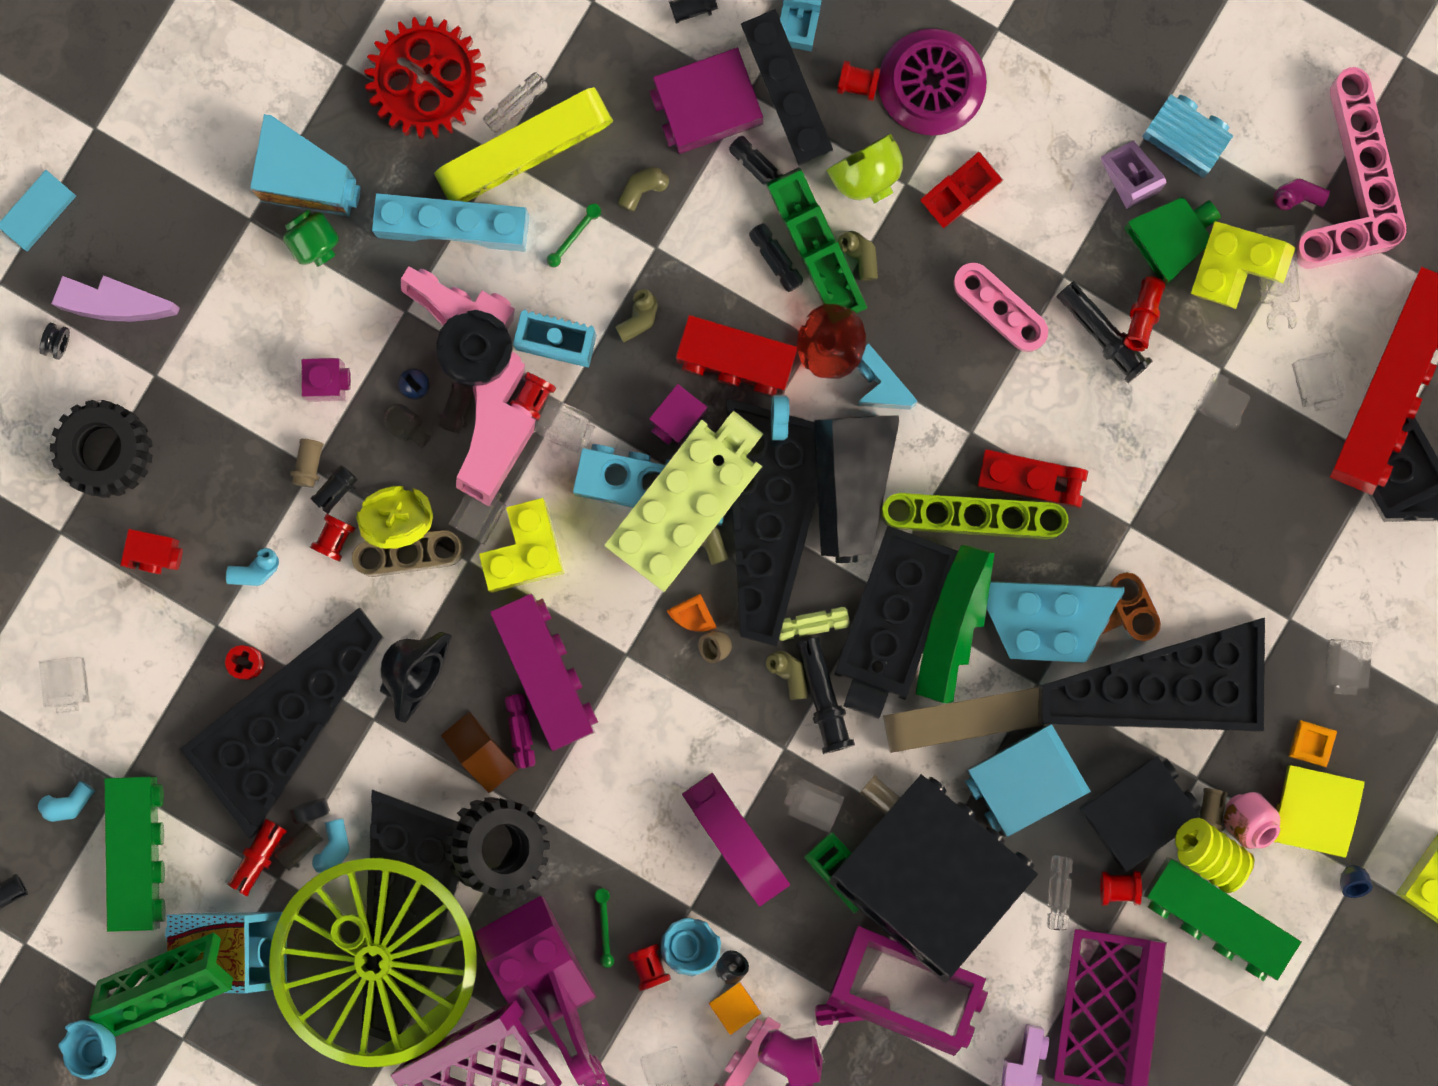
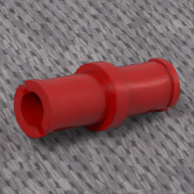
(1144, 314)
(256, 857)

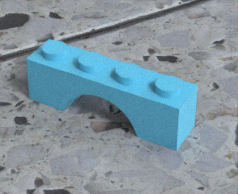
(468, 222)

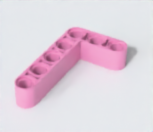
(1362, 180)

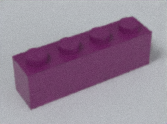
(543, 672)

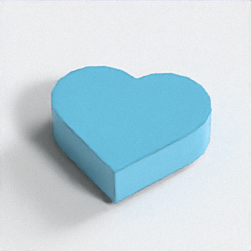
(779, 417)

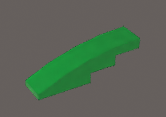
(815, 241)
(957, 613)

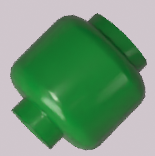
(311, 238)

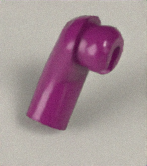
(1299, 191)

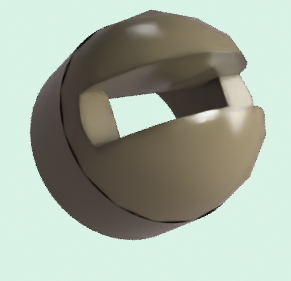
(714, 646)

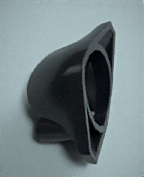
(411, 671)

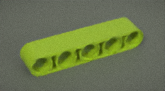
(992, 511)

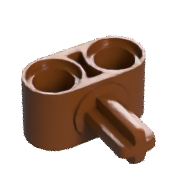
(1127, 610)

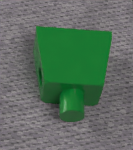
(1172, 235)

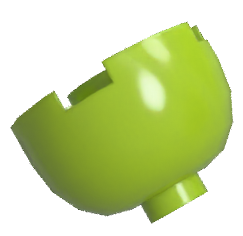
(869, 171)

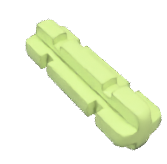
(814, 623)

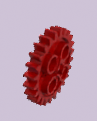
(405, 104)

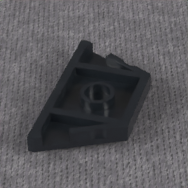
(1413, 483)

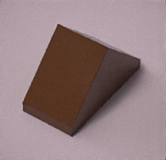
(479, 752)

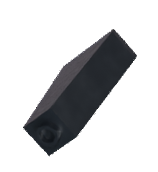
(852, 481)

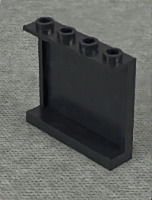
(934, 877)

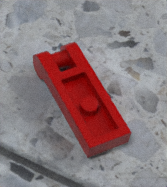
(1031, 478)

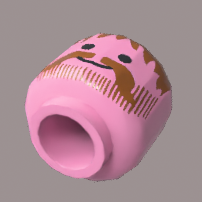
(1252, 820)

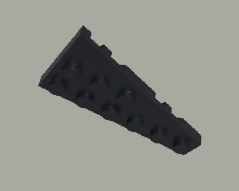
(772, 522)
(1188, 685)
(267, 735)
(415, 838)

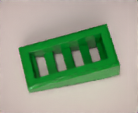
(818, 851)

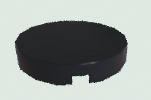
(474, 348)

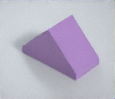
(1133, 174)

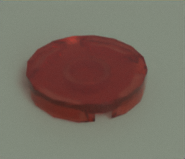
(831, 341)

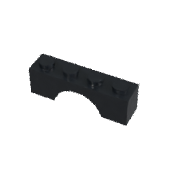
(787, 87)

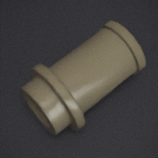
(307, 463)
(879, 794)
(1213, 807)

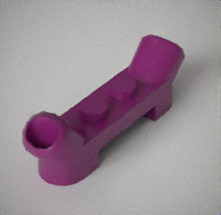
(792, 1058)

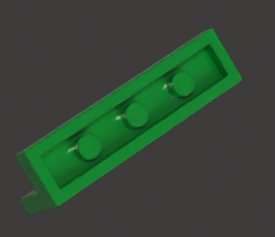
(159, 993)

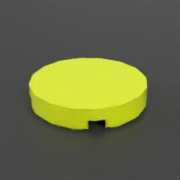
(394, 517)

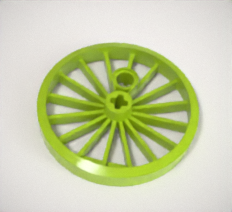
(428, 1029)

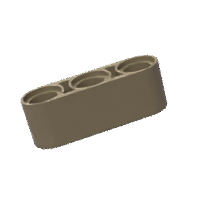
(426, 558)

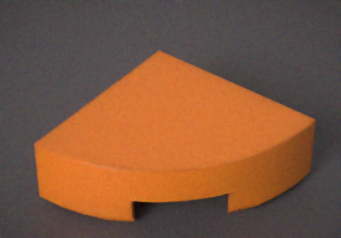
(693, 615)

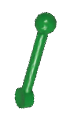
(592, 212)
(602, 896)

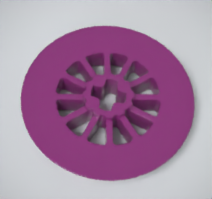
(914, 117)

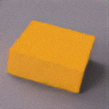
(1312, 743)
(734, 1008)

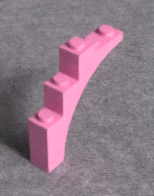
(499, 428)

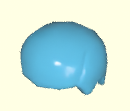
(690, 947)
(88, 1049)

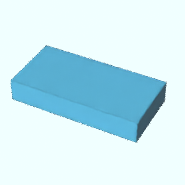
(36, 210)

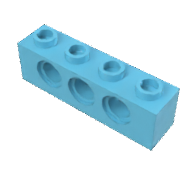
(592, 472)

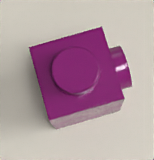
(325, 379)
(677, 416)

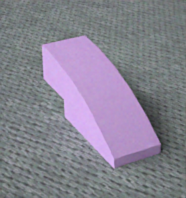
(111, 301)

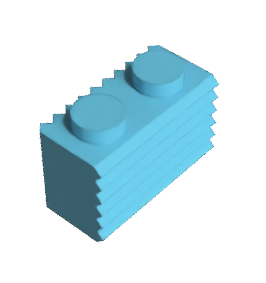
(1188, 134)
(555, 338)

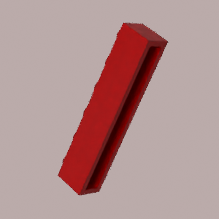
(1393, 390)

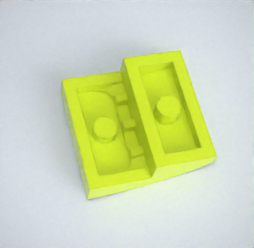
(1318, 810)

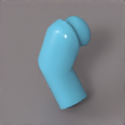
(257, 572)
(67, 807)
(335, 850)

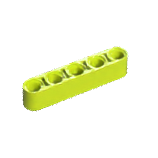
(524, 146)

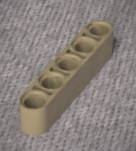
(962, 720)

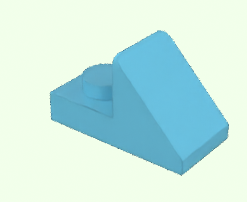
(890, 390)

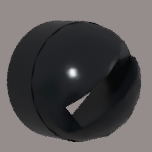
(738, 961)

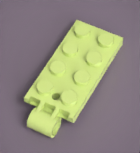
(687, 500)

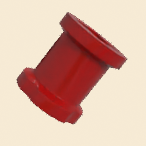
(858, 80)
(534, 394)
(332, 537)
(234, 668)
(1120, 888)
(648, 967)

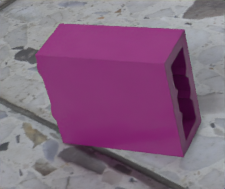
(706, 101)

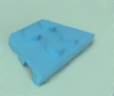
(1051, 619)

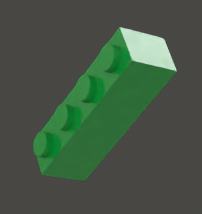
(133, 854)
(1222, 919)

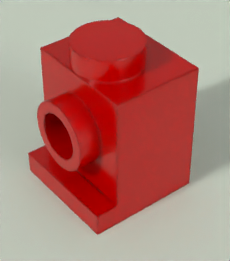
(151, 552)

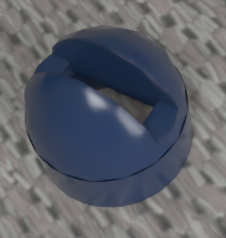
(418, 377)
(1355, 882)

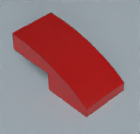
(961, 190)

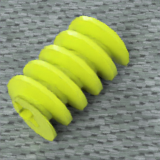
(1213, 855)

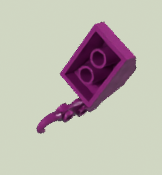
(543, 975)

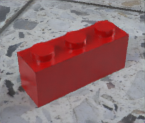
(735, 356)

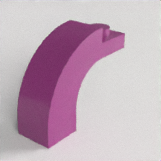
(735, 839)

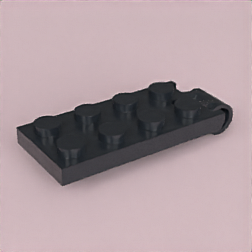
(893, 619)

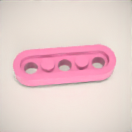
(992, 291)
(740, 1064)

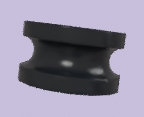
(54, 341)

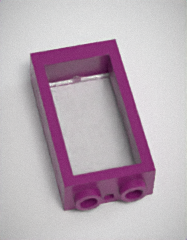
(901, 994)

